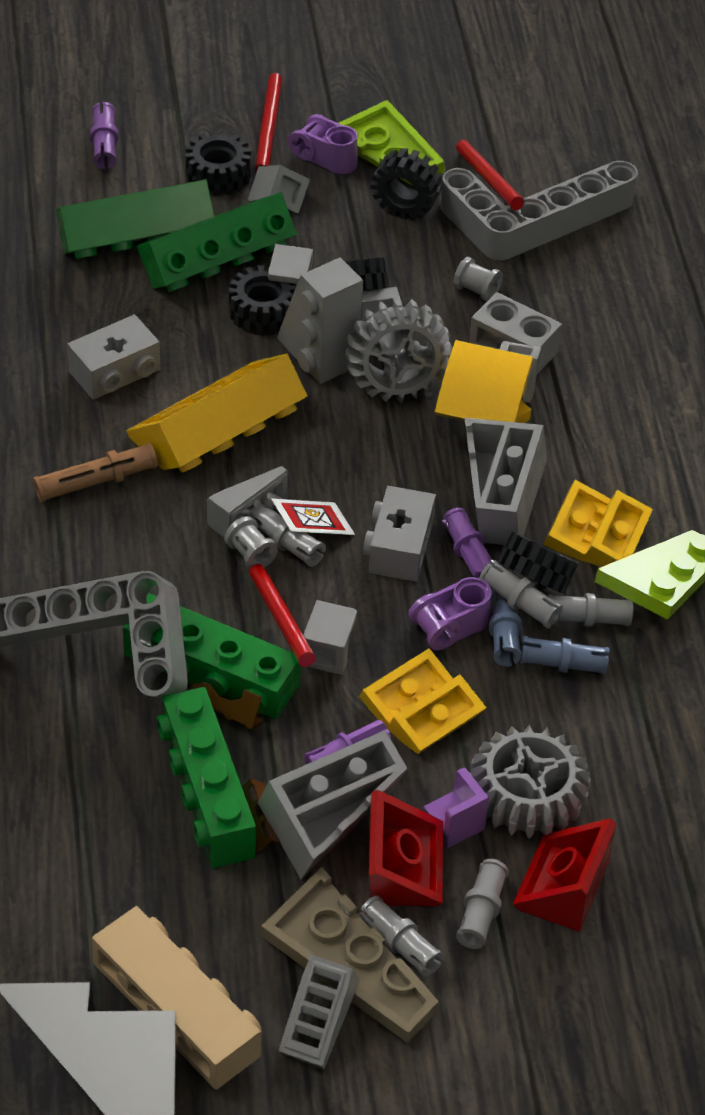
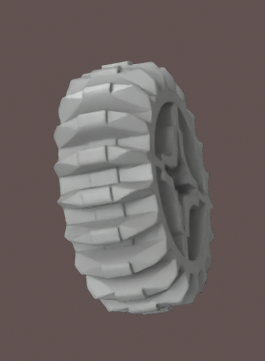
(385, 337)
(532, 771)

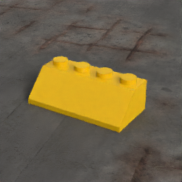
(221, 412)

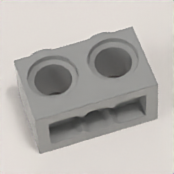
(513, 322)

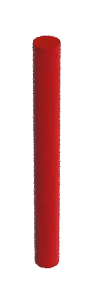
(268, 121)
(490, 175)
(282, 615)

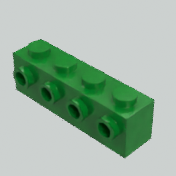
(131, 218)
(216, 241)
(232, 661)
(207, 777)

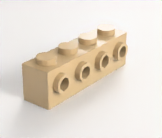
(161, 977)

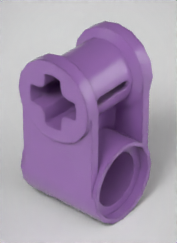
(330, 144)
(453, 612)

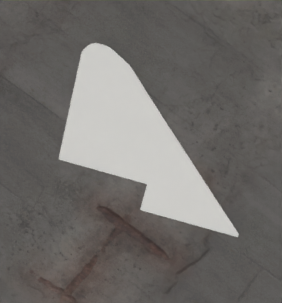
(114, 1055)

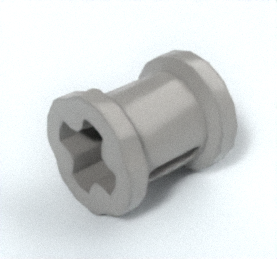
(477, 278)
(250, 542)

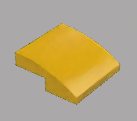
(483, 383)
(597, 527)
(422, 702)

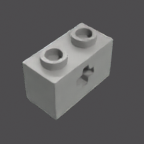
(113, 356)
(400, 533)

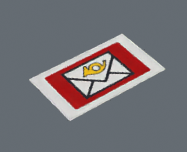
(312, 516)

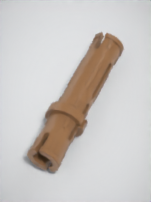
(140, 459)

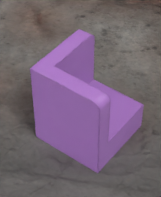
(461, 810)

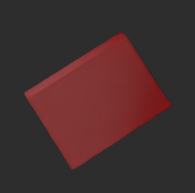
(404, 853)
(567, 873)

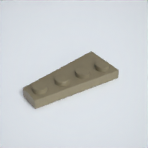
(328, 926)

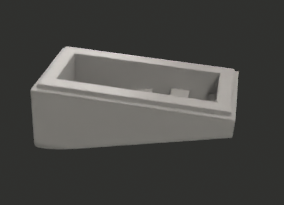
(241, 498)
(334, 1017)

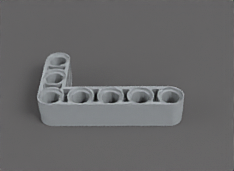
(545, 215)
(92, 615)

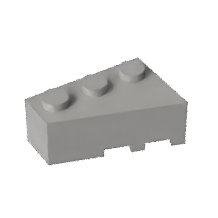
(321, 318)
(505, 473)
(329, 798)

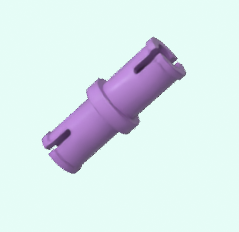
(104, 135)

